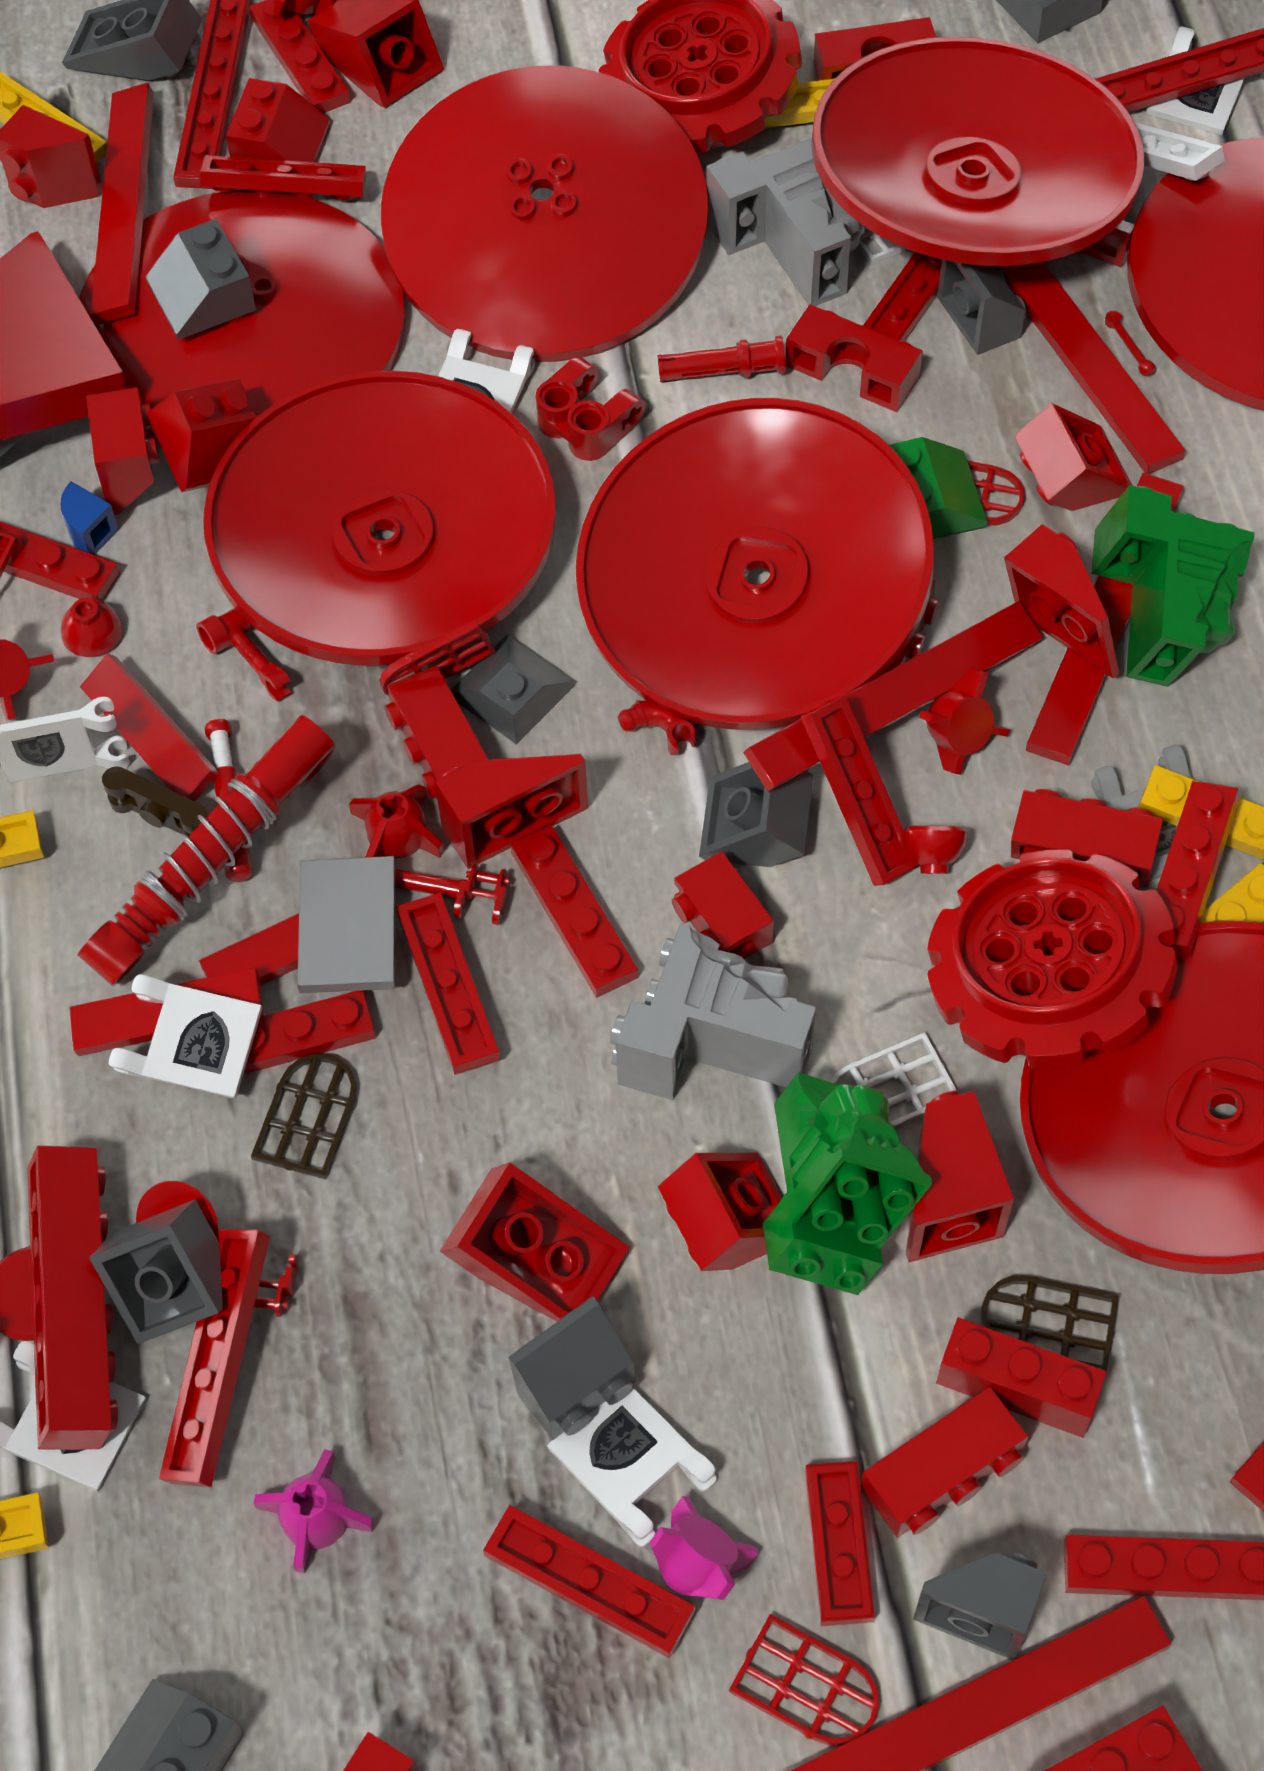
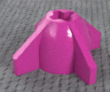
(313, 1511)
(698, 1554)

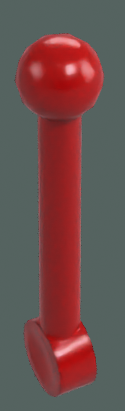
(1113, 320)

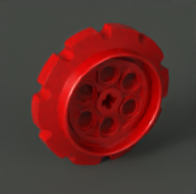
(709, 64)
(1052, 959)

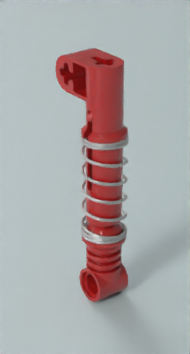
(202, 854)

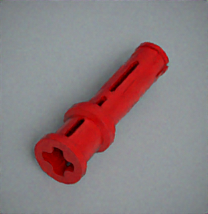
(741, 359)

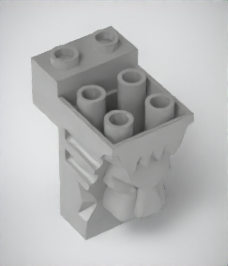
(789, 210)
(713, 1013)

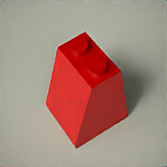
(378, 45)
(968, 1187)

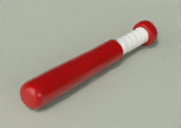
(219, 733)

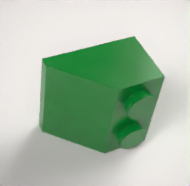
(945, 485)

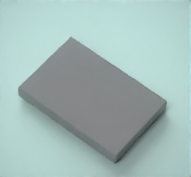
(346, 925)

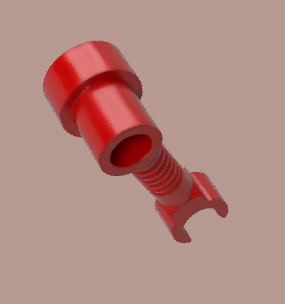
(230, 630)

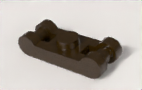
(152, 801)

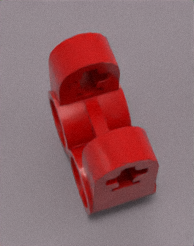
(585, 424)

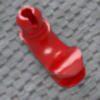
(649, 715)

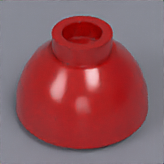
(90, 628)
(935, 846)

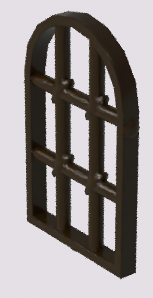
(291, 1125)
(1067, 1310)

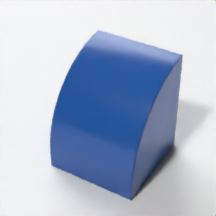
(87, 518)

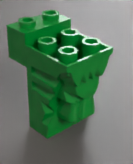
(1180, 577)
(843, 1183)

